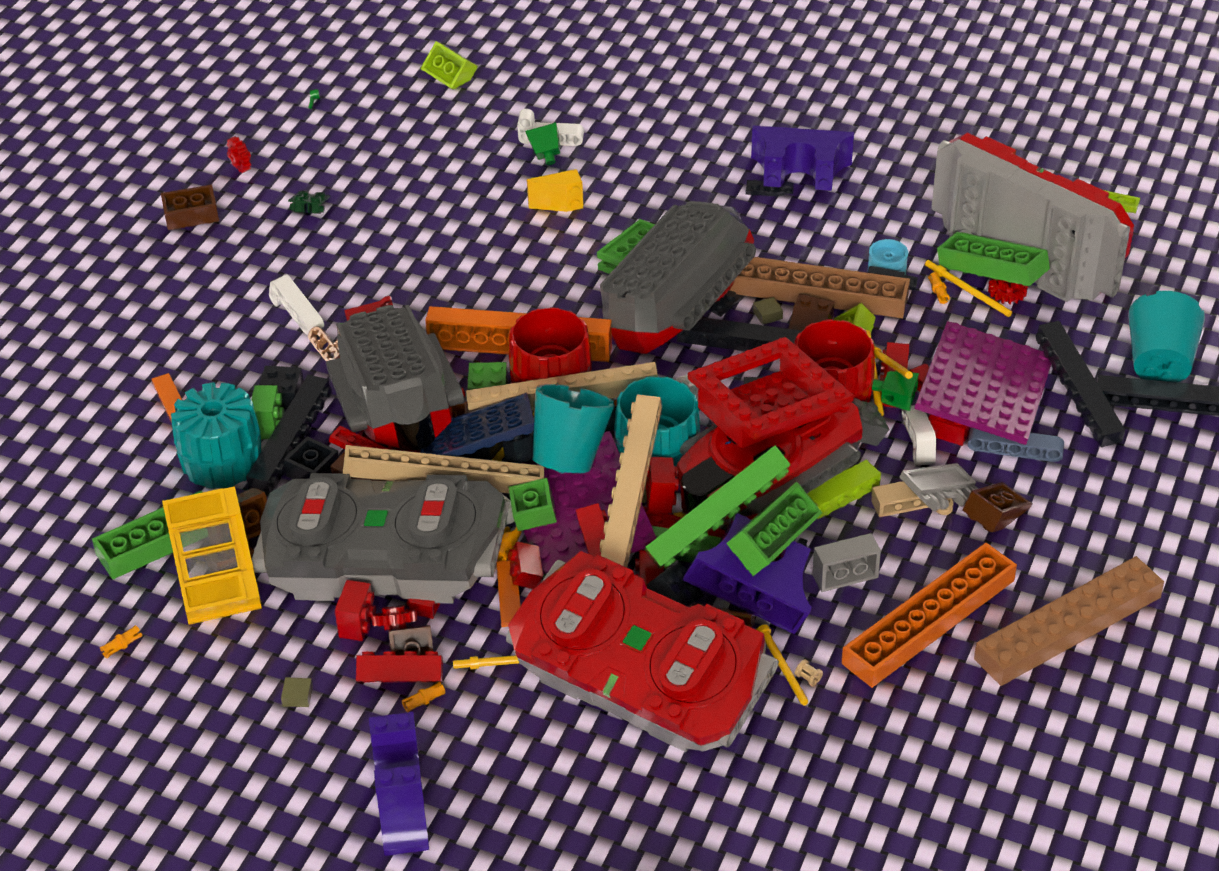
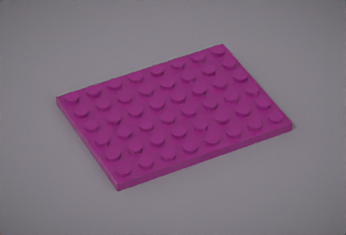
(985, 382)
(575, 491)

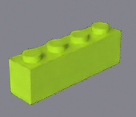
(845, 487)

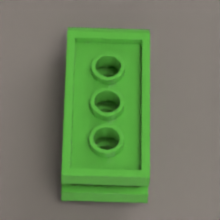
(620, 246)

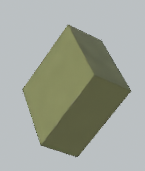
(767, 310)
(296, 692)

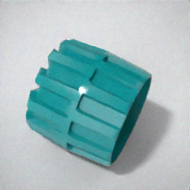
(677, 420)
(216, 435)

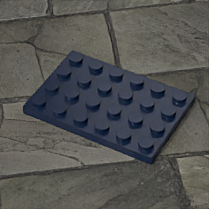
(484, 427)

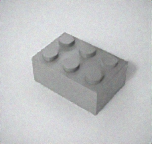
(846, 562)

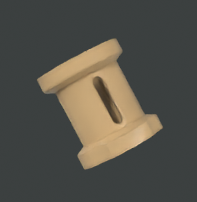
(808, 672)

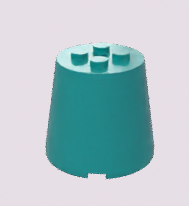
(1165, 335)
(568, 427)

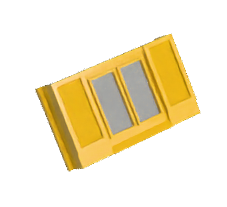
(211, 555)

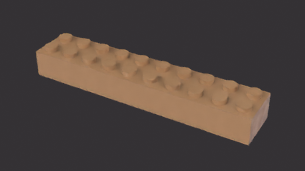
(847, 288)
(1068, 620)

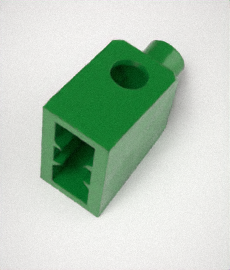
(545, 142)
(897, 389)

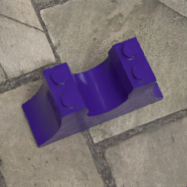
(801, 150)
(771, 594)
(398, 783)

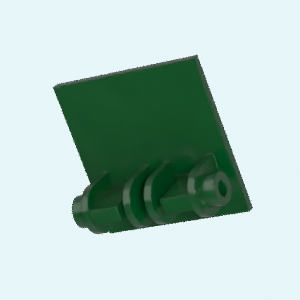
(314, 202)

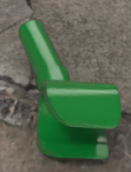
(314, 94)

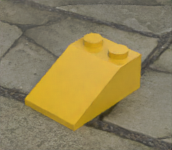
(556, 191)

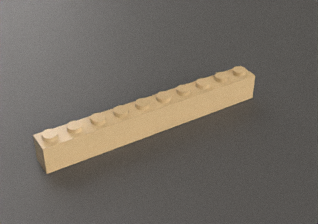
(605, 382)
(406, 466)
(631, 479)

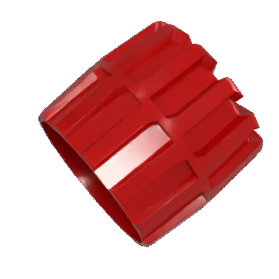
(548, 345)
(842, 352)

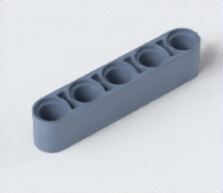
(1038, 445)

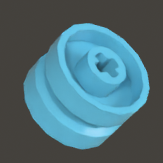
(888, 255)

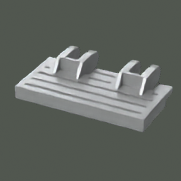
(940, 483)

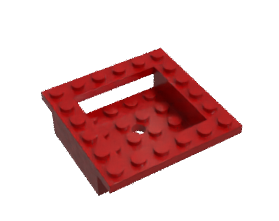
(771, 403)

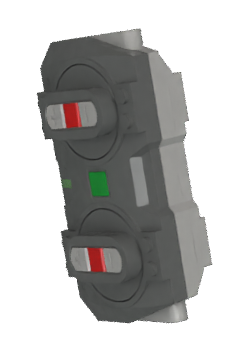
(398, 535)

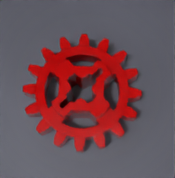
(238, 154)
(1007, 291)
(394, 617)

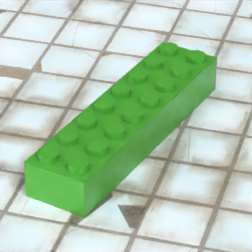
(717, 507)

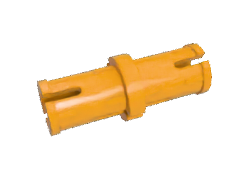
(938, 288)
(121, 641)
(423, 696)

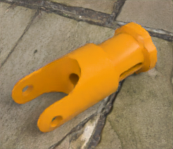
(508, 542)

